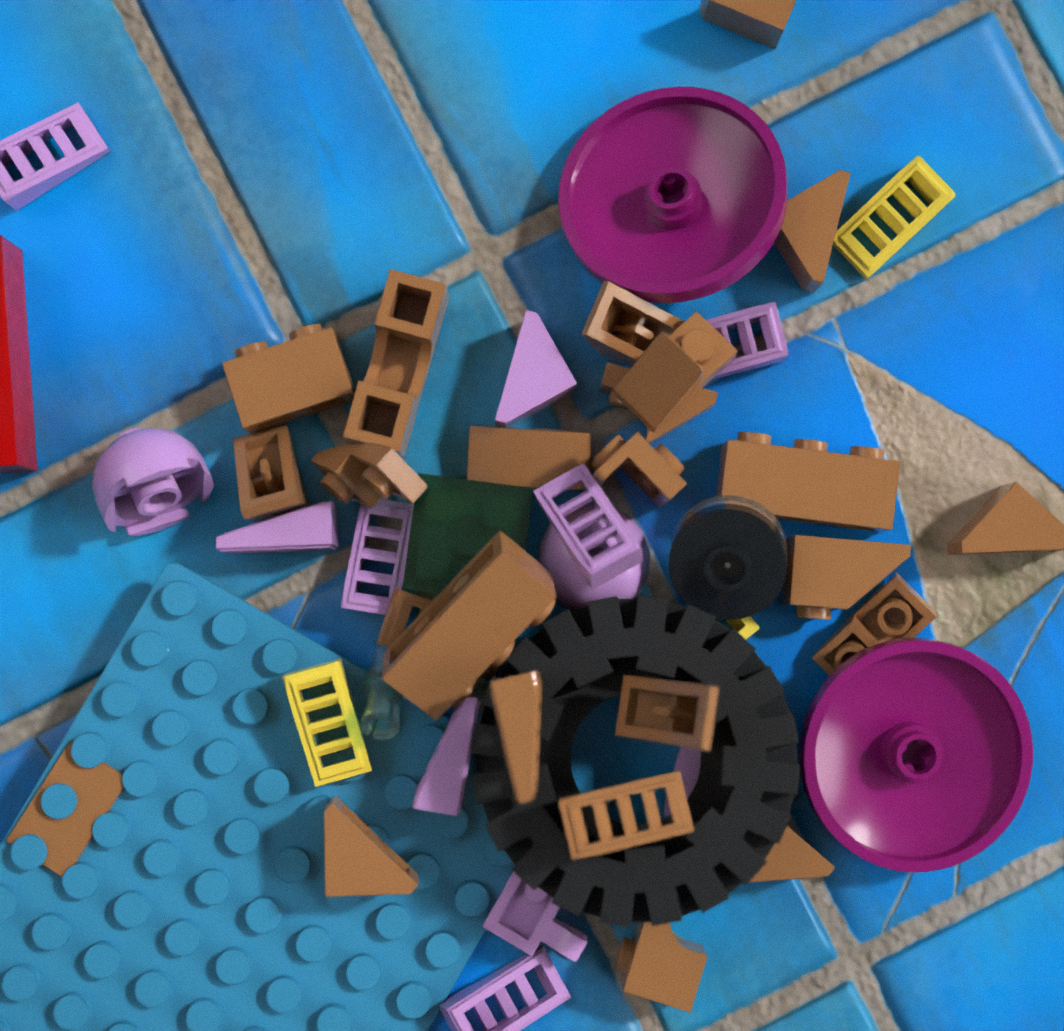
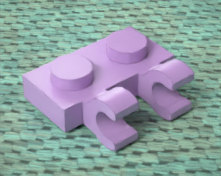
(527, 918)

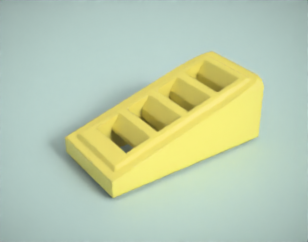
(926, 183)
(317, 675)

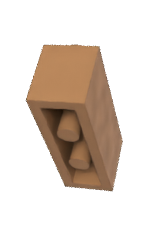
(810, 483)
(469, 626)

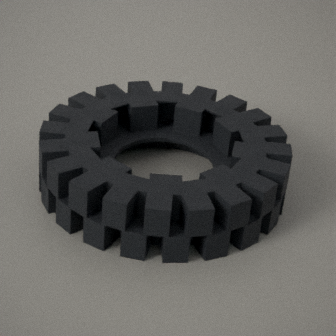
(741, 784)

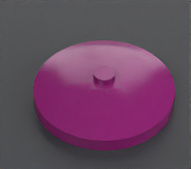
(673, 194)
(916, 754)

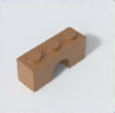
(400, 362)
(660, 966)

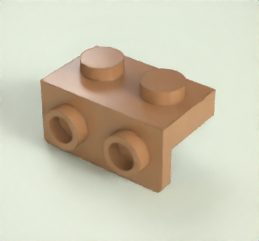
(651, 469)

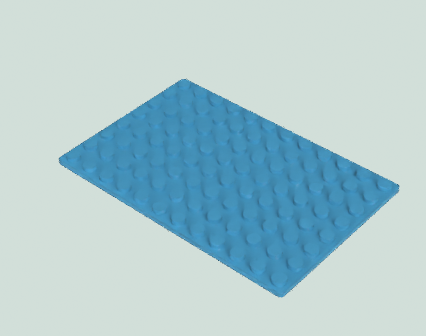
(211, 864)

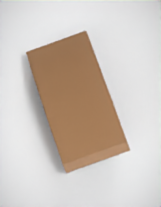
(525, 455)
(367, 474)
(887, 615)

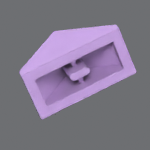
(535, 374)

